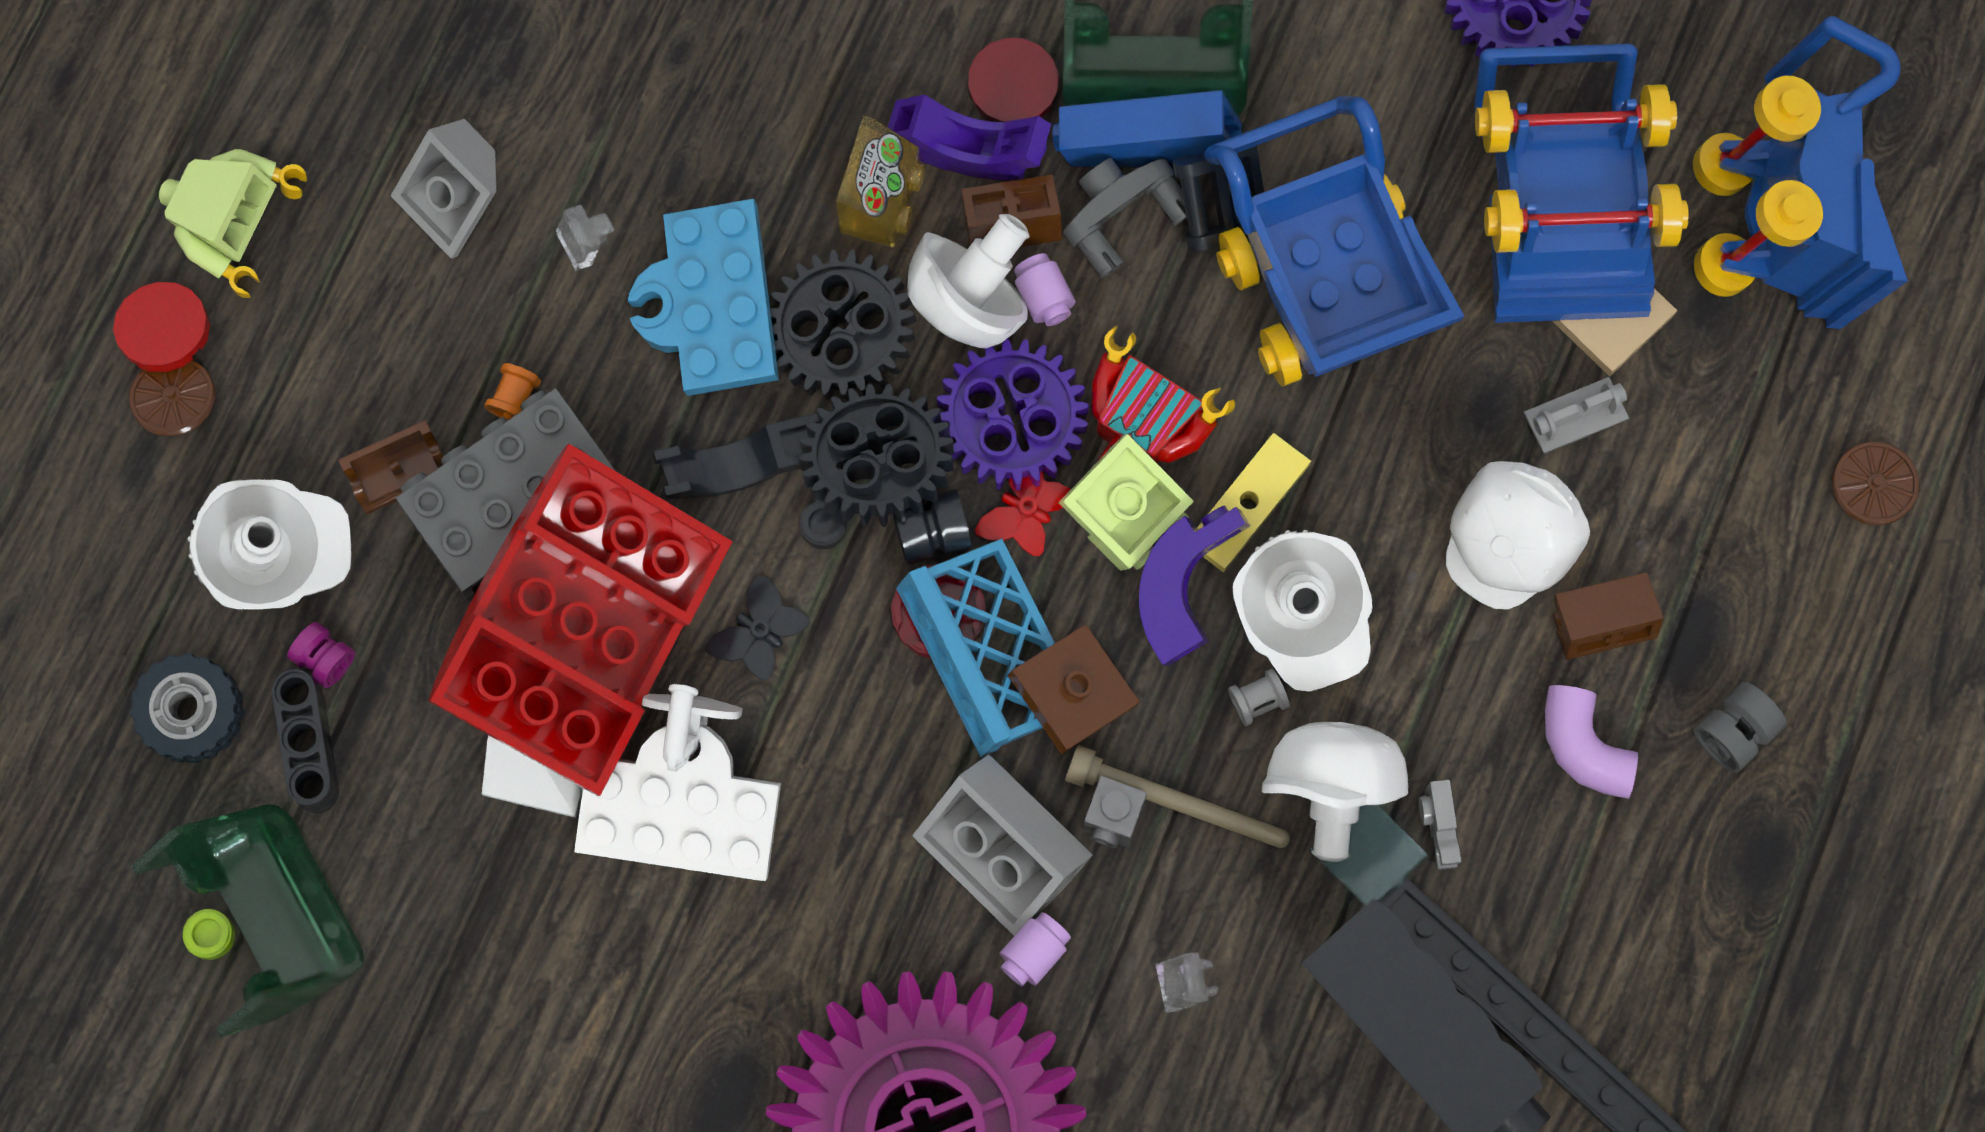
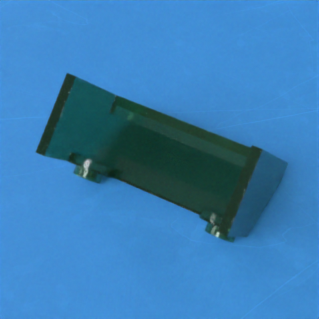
(1138, 67)
(276, 901)

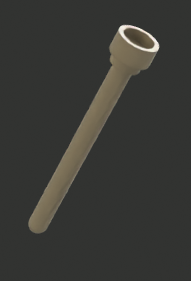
(1089, 768)

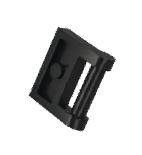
(1189, 169)

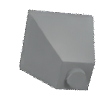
(448, 184)

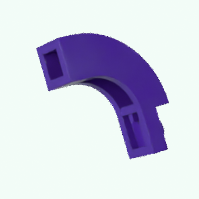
(970, 144)
(1166, 577)

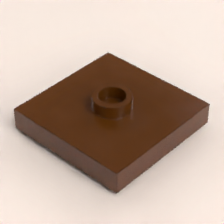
(1073, 689)

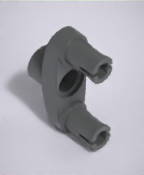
(1110, 194)

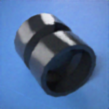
(938, 527)

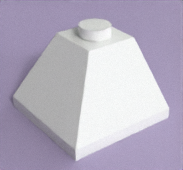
(525, 782)

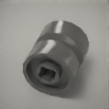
(1746, 720)

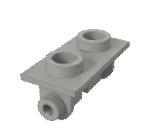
(1577, 414)

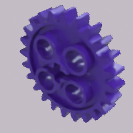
(1487, 22)
(1051, 402)

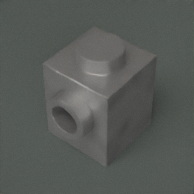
(1113, 813)

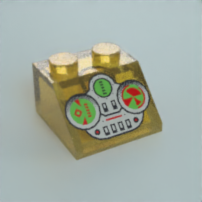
(879, 184)

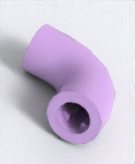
(1578, 748)

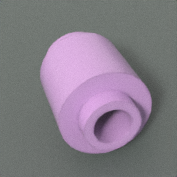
(1044, 290)
(1034, 950)

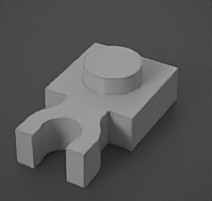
(1438, 811)

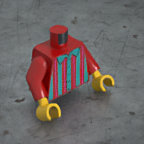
(1149, 406)

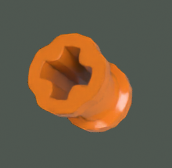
(512, 391)

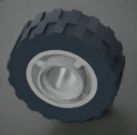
(158, 701)

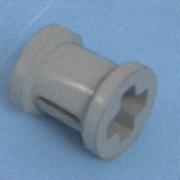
(1259, 697)

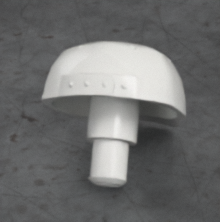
(967, 289)
(1514, 534)
(269, 544)
(1306, 608)
(1338, 771)

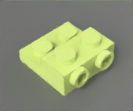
(1126, 504)

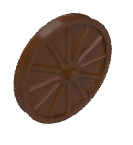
(172, 400)
(1875, 483)

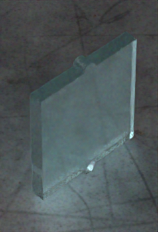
(1378, 856)

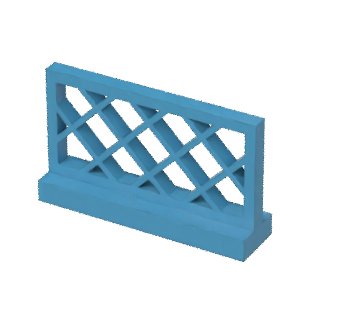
(952, 650)

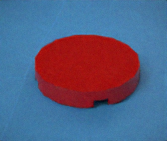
(161, 326)

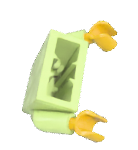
(221, 206)

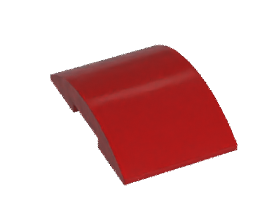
(577, 619)

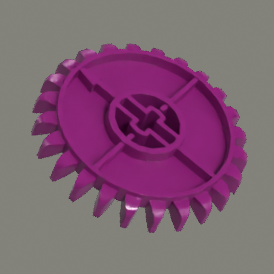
(924, 1046)

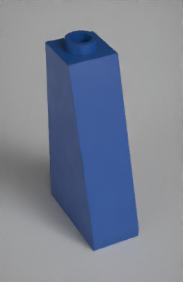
(1144, 129)

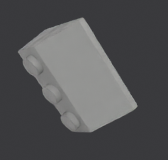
(1001, 844)

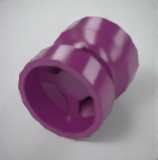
(321, 654)

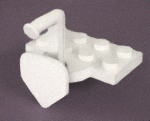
(681, 807)

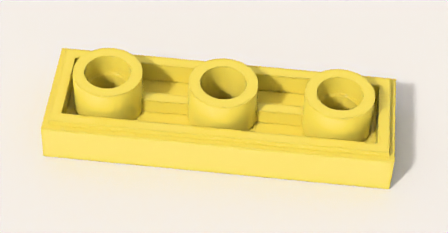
(1266, 483)

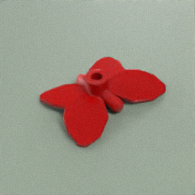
(1024, 516)

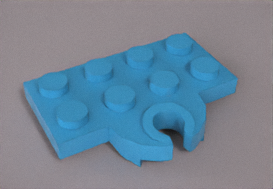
(711, 298)

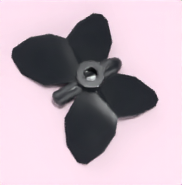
(761, 632)

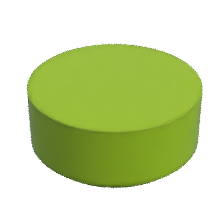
(208, 934)

